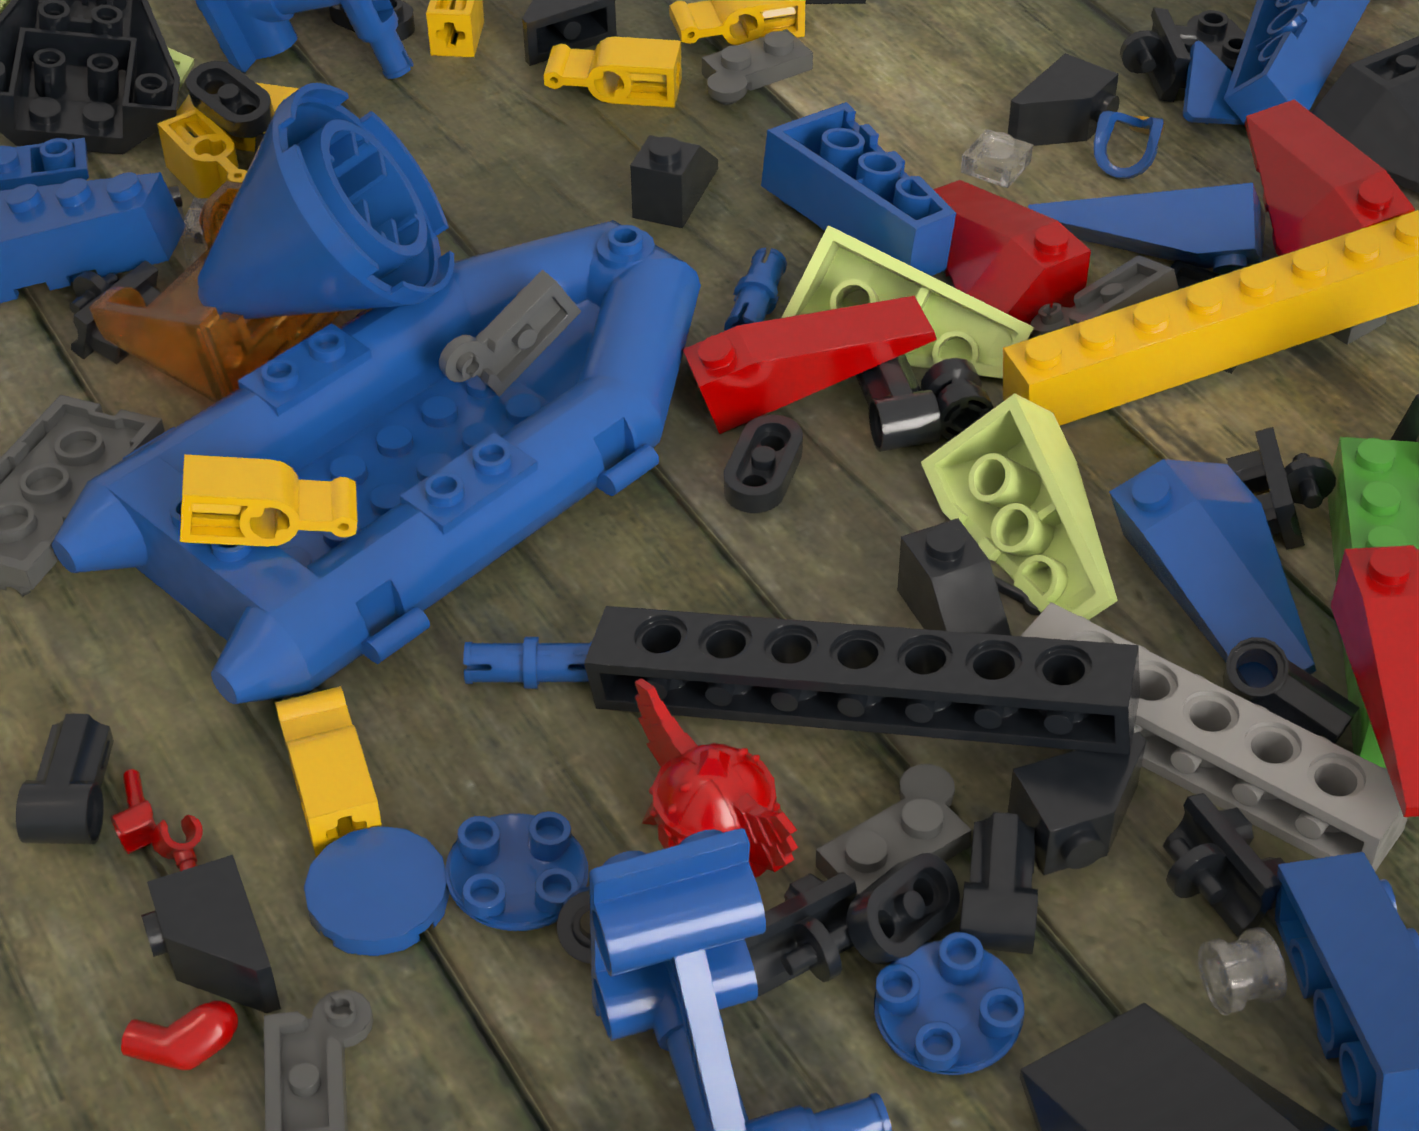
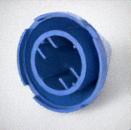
(327, 219)

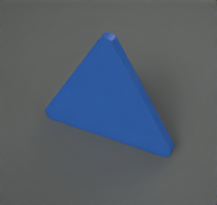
(1206, 89)

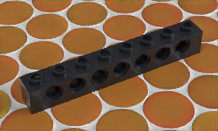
(870, 678)

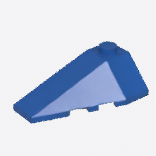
(1196, 225)
(1214, 556)

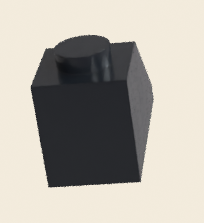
(568, 23)
(1063, 103)
(669, 180)
(950, 581)
(1075, 803)
(211, 934)

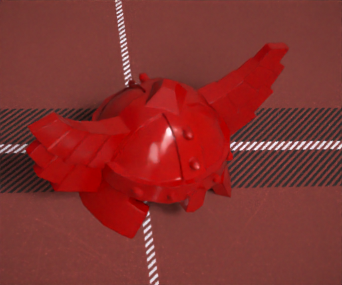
(711, 789)

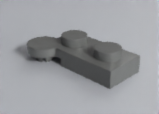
(754, 65)
(1125, 286)
(513, 337)
(904, 830)
(308, 1062)

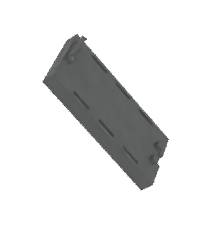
(48, 472)

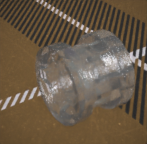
(1242, 970)

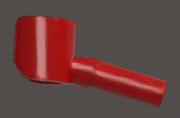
(136, 823)
(182, 852)

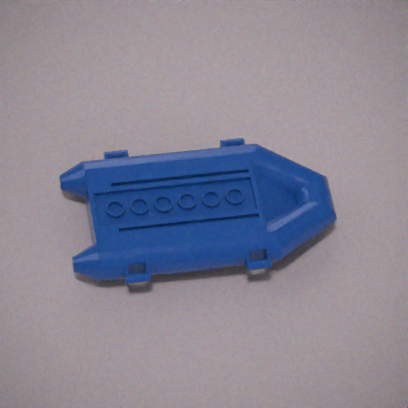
(437, 463)

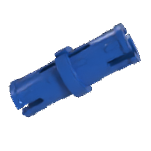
(757, 290)
(525, 662)

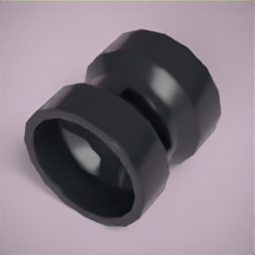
(957, 394)

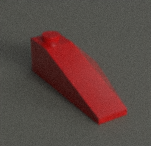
(1316, 179)
(1011, 253)
(789, 358)
(1379, 627)

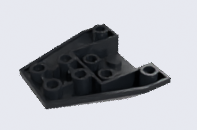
(84, 73)
(1379, 110)
(1153, 1077)

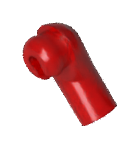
(185, 1041)

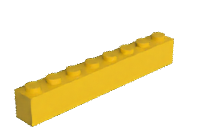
(1218, 322)

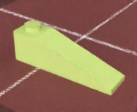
(853, 274)
(1025, 505)

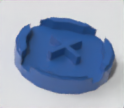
(376, 890)

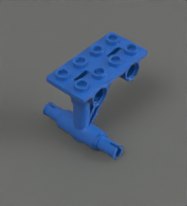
(263, 29)
(674, 955)

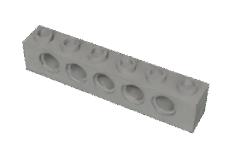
(1250, 757)

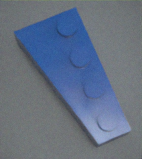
(1290, 52)
(845, 180)
(82, 227)
(1363, 979)

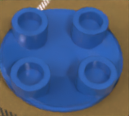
(515, 869)
(949, 1006)

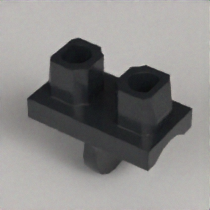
(1161, 53)
(88, 289)
(1300, 482)
(1217, 861)
(804, 932)

